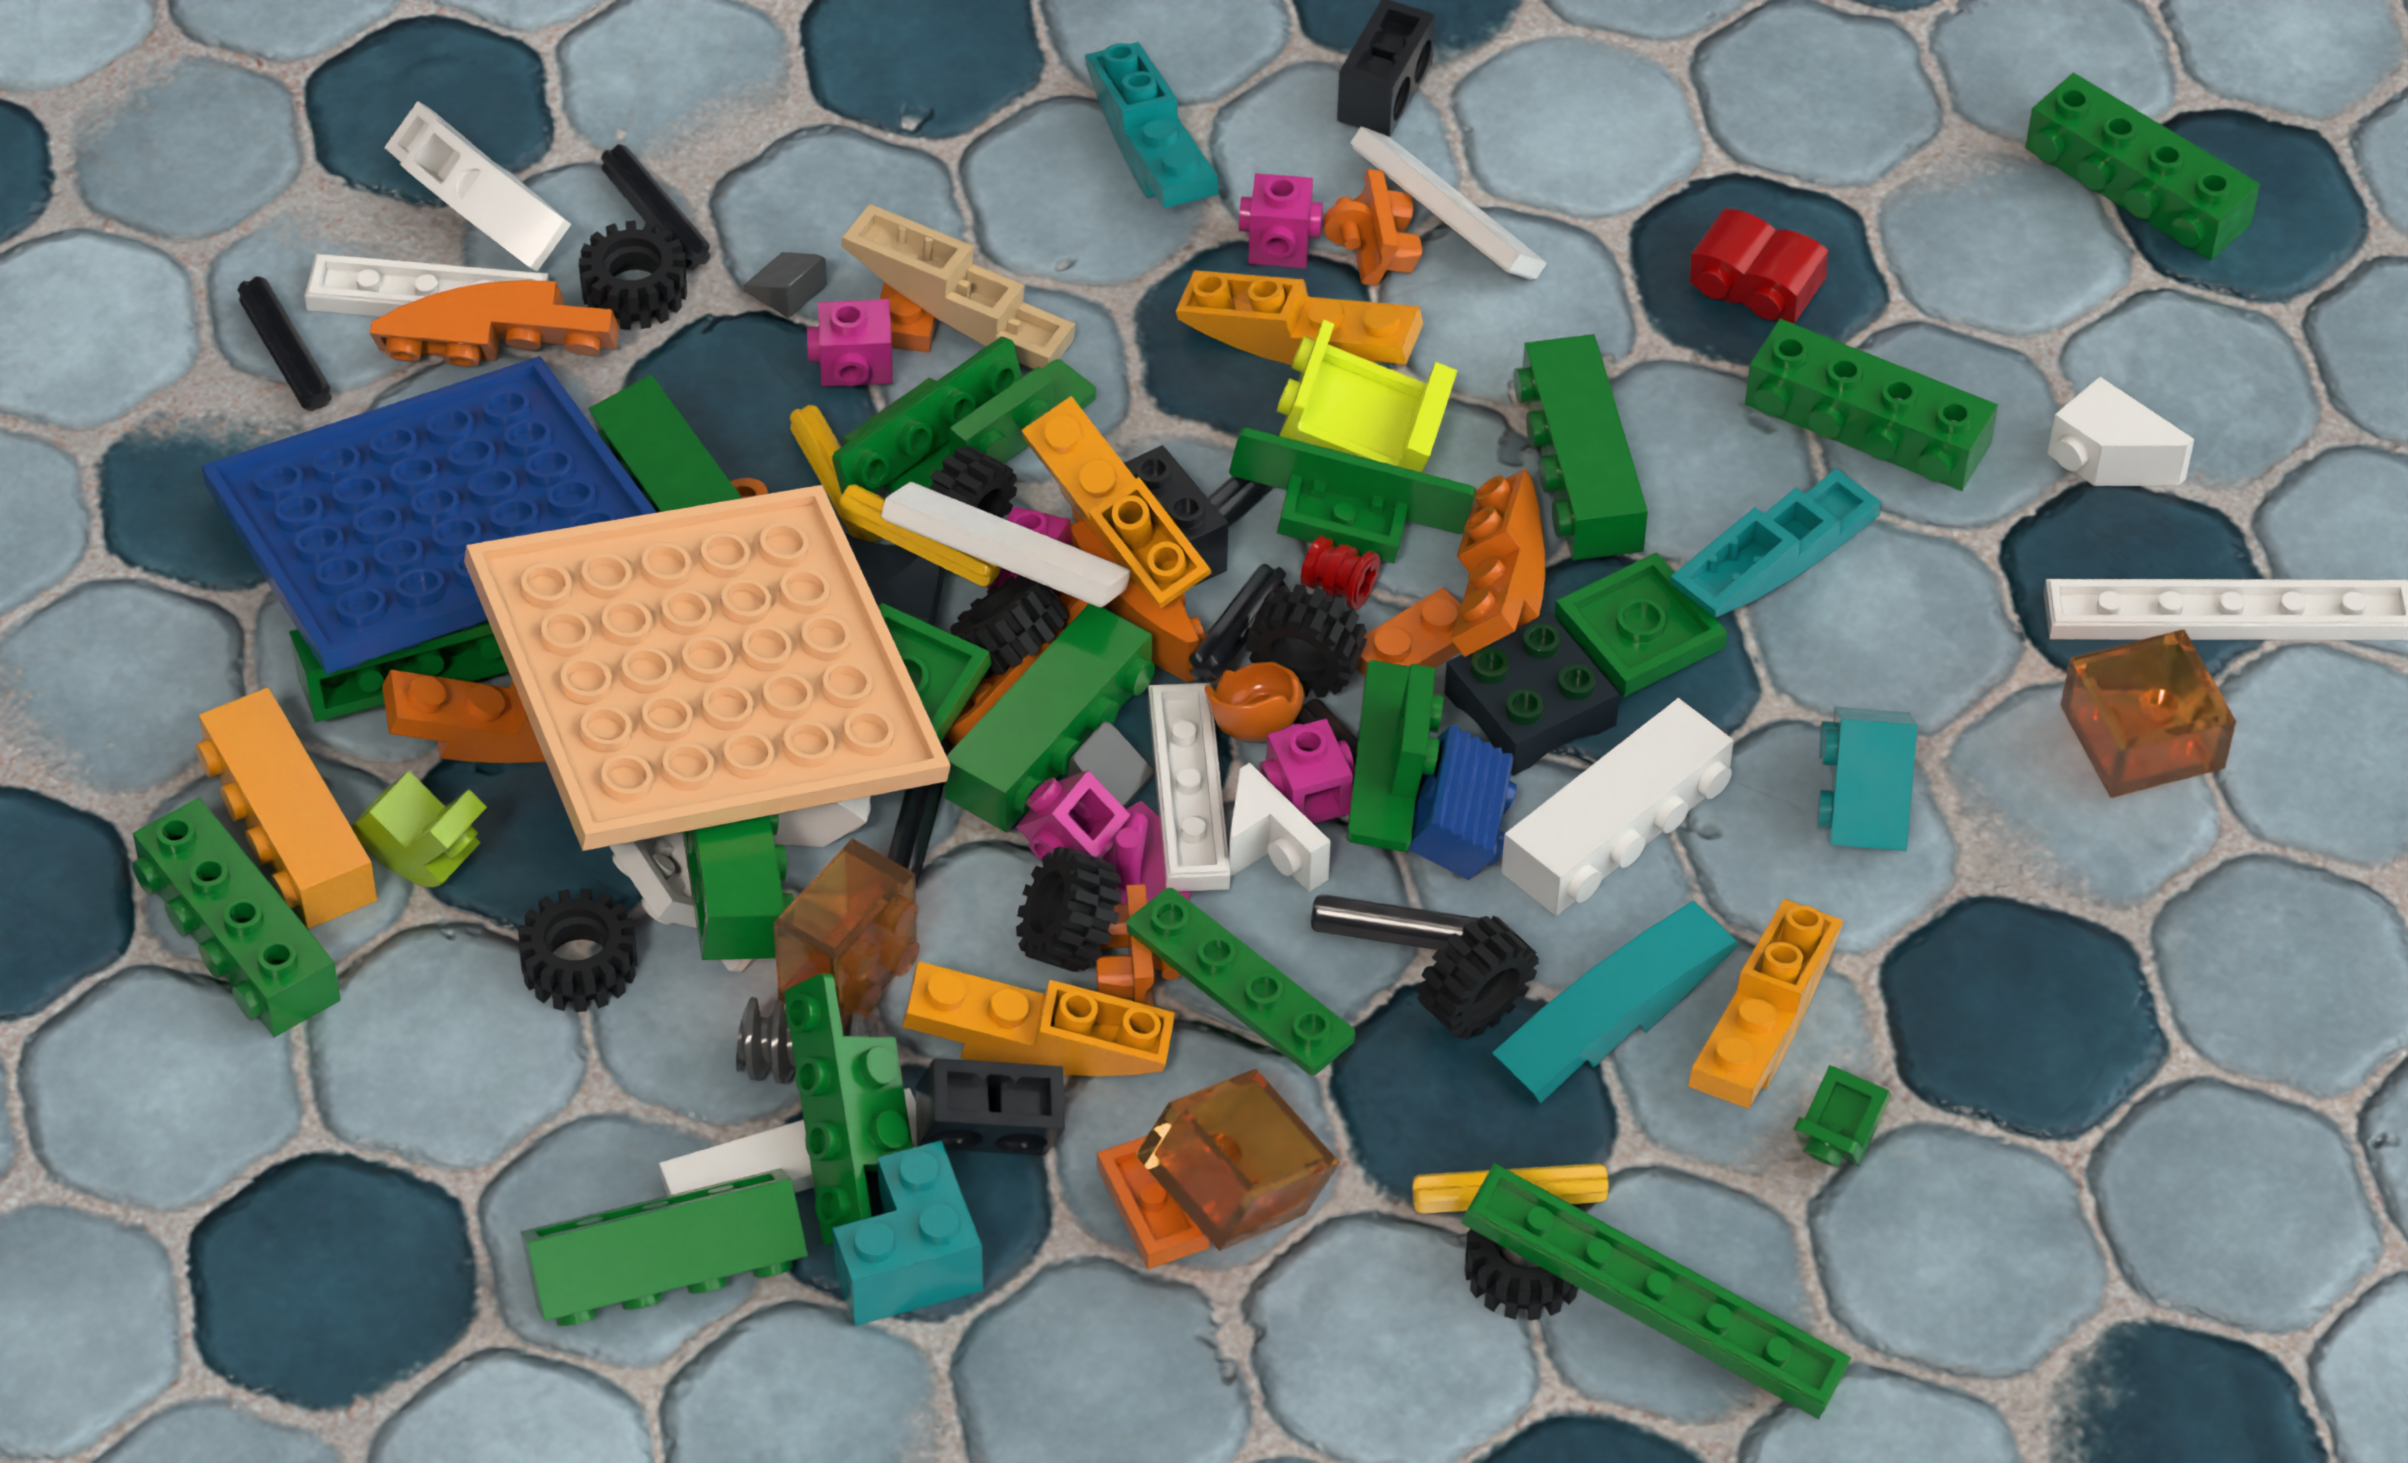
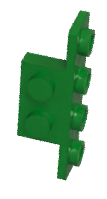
(922, 418)
(998, 423)
(1348, 495)
(1392, 752)
(1241, 981)
(848, 1102)

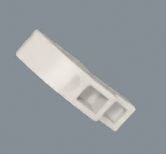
(477, 186)

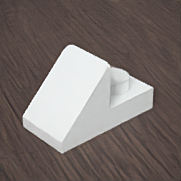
(1271, 824)

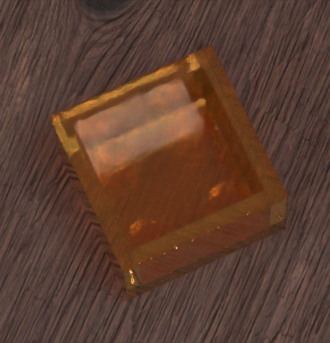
(2147, 713)
(852, 925)
(1237, 1159)

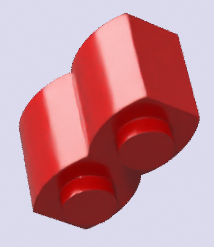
(1758, 266)

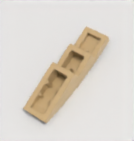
(943, 280)

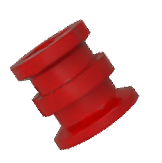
(1340, 571)

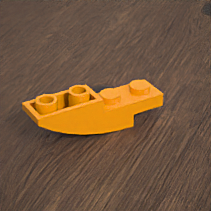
(1275, 313)
(1115, 503)
(1768, 1005)
(1062, 1027)

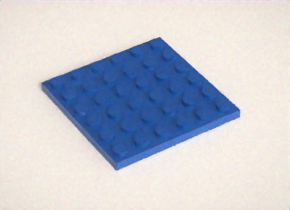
(375, 511)

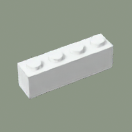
(1617, 807)

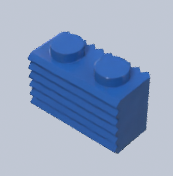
(1463, 804)

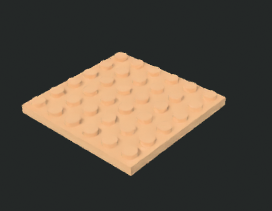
(704, 666)

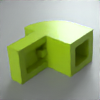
(417, 833)

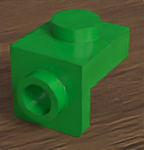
(1842, 1118)

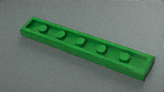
(1656, 1290)

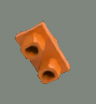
(1370, 229)
(1130, 974)

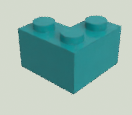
(1871, 777)
(918, 1248)

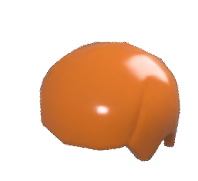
(1255, 701)

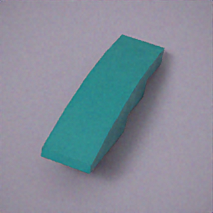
(1776, 545)
(1614, 998)

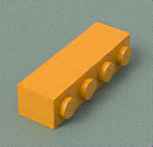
(286, 808)

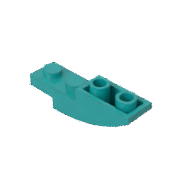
(1147, 126)

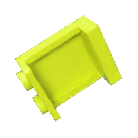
(1362, 405)

